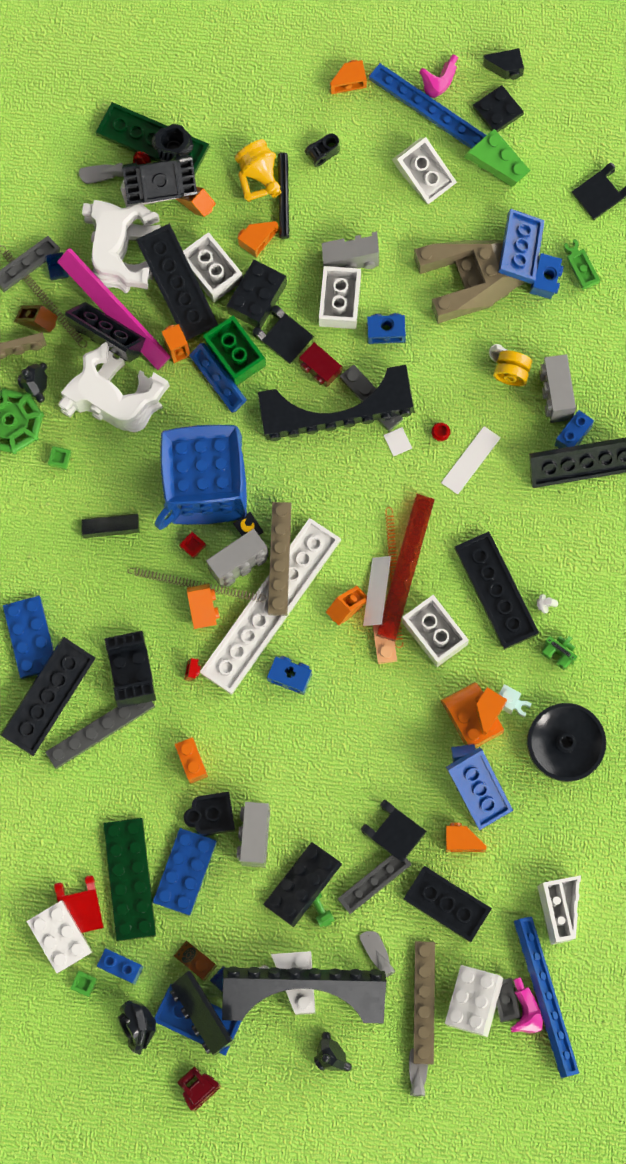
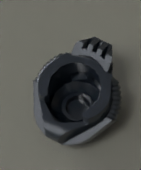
(172, 142)
(137, 1025)

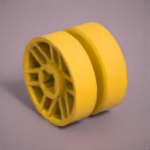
(512, 368)

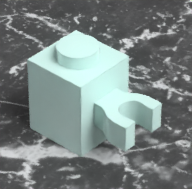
(513, 701)

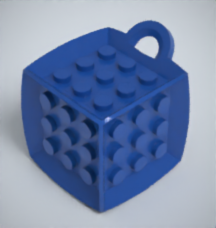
(202, 475)

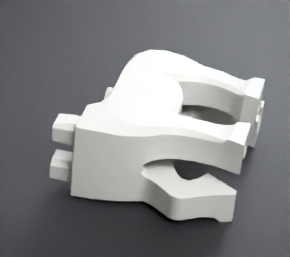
(110, 242)
(96, 394)

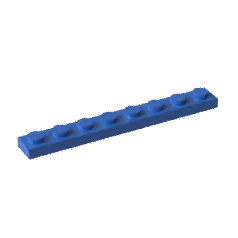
(426, 106)
(546, 997)

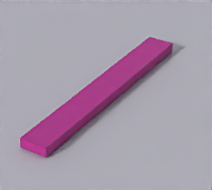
(111, 305)

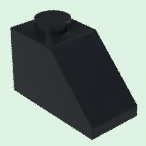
(505, 64)

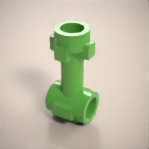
(324, 917)

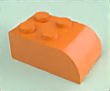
(464, 716)

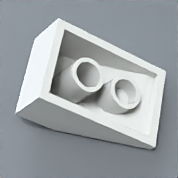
(424, 170)

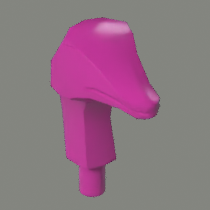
(436, 86)
(531, 1018)

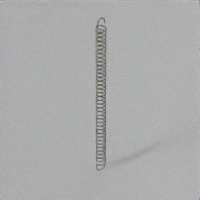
(54, 309)
(197, 584)

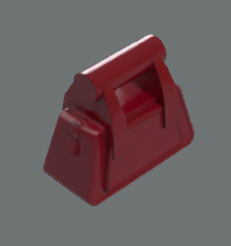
(200, 1090)

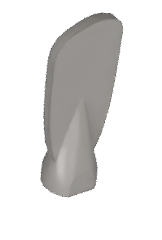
(100, 173)
(376, 951)
(418, 1076)

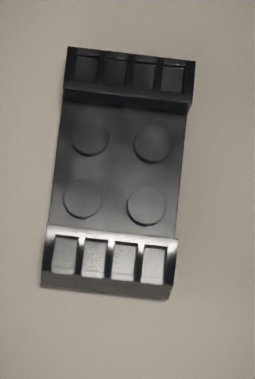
(159, 180)
(130, 669)

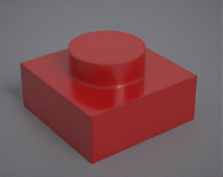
(192, 545)
(192, 669)

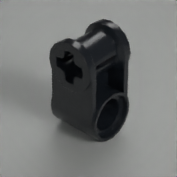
(321, 152)

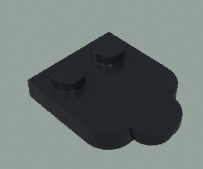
(211, 814)

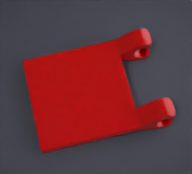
(82, 905)

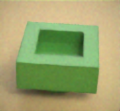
(59, 457)
(83, 983)

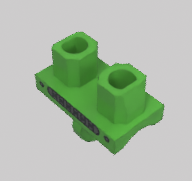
(552, 646)

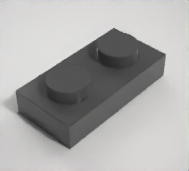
(507, 1002)

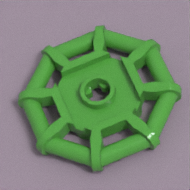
(20, 421)

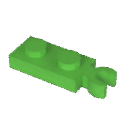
(581, 266)

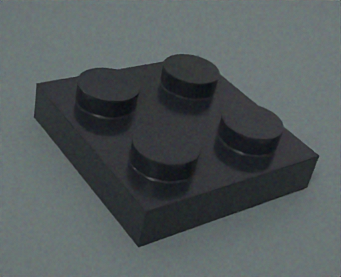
(498, 109)

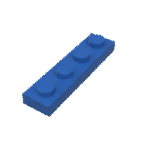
(218, 377)

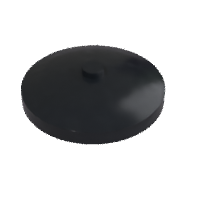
(566, 742)

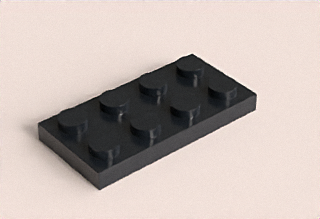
(302, 884)
(447, 904)

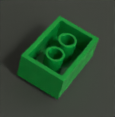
(234, 350)

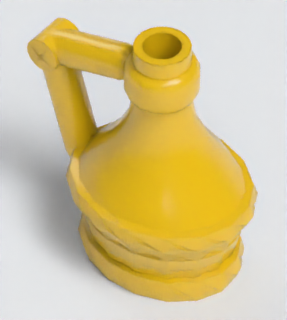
(257, 163)

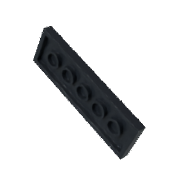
(177, 281)
(578, 462)
(496, 590)
(47, 696)

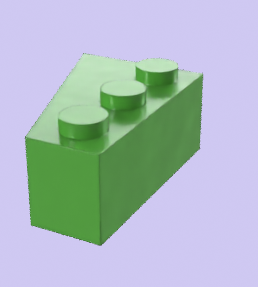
(498, 158)

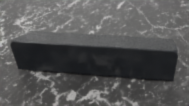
(110, 526)

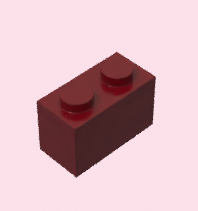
(320, 365)

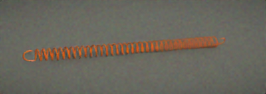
(392, 558)

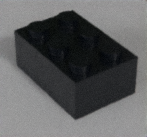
(257, 294)

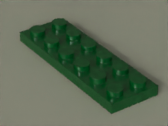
(136, 133)
(129, 879)

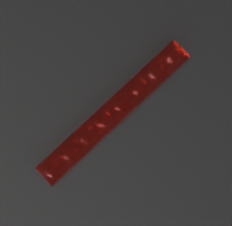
(405, 567)

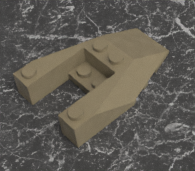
(478, 270)

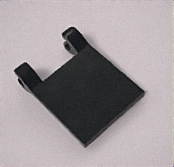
(598, 193)
(286, 337)
(397, 834)

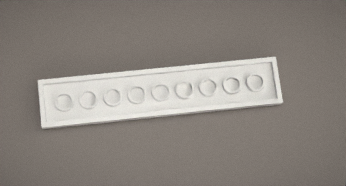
(254, 626)

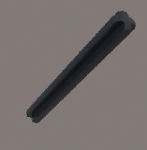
(284, 196)

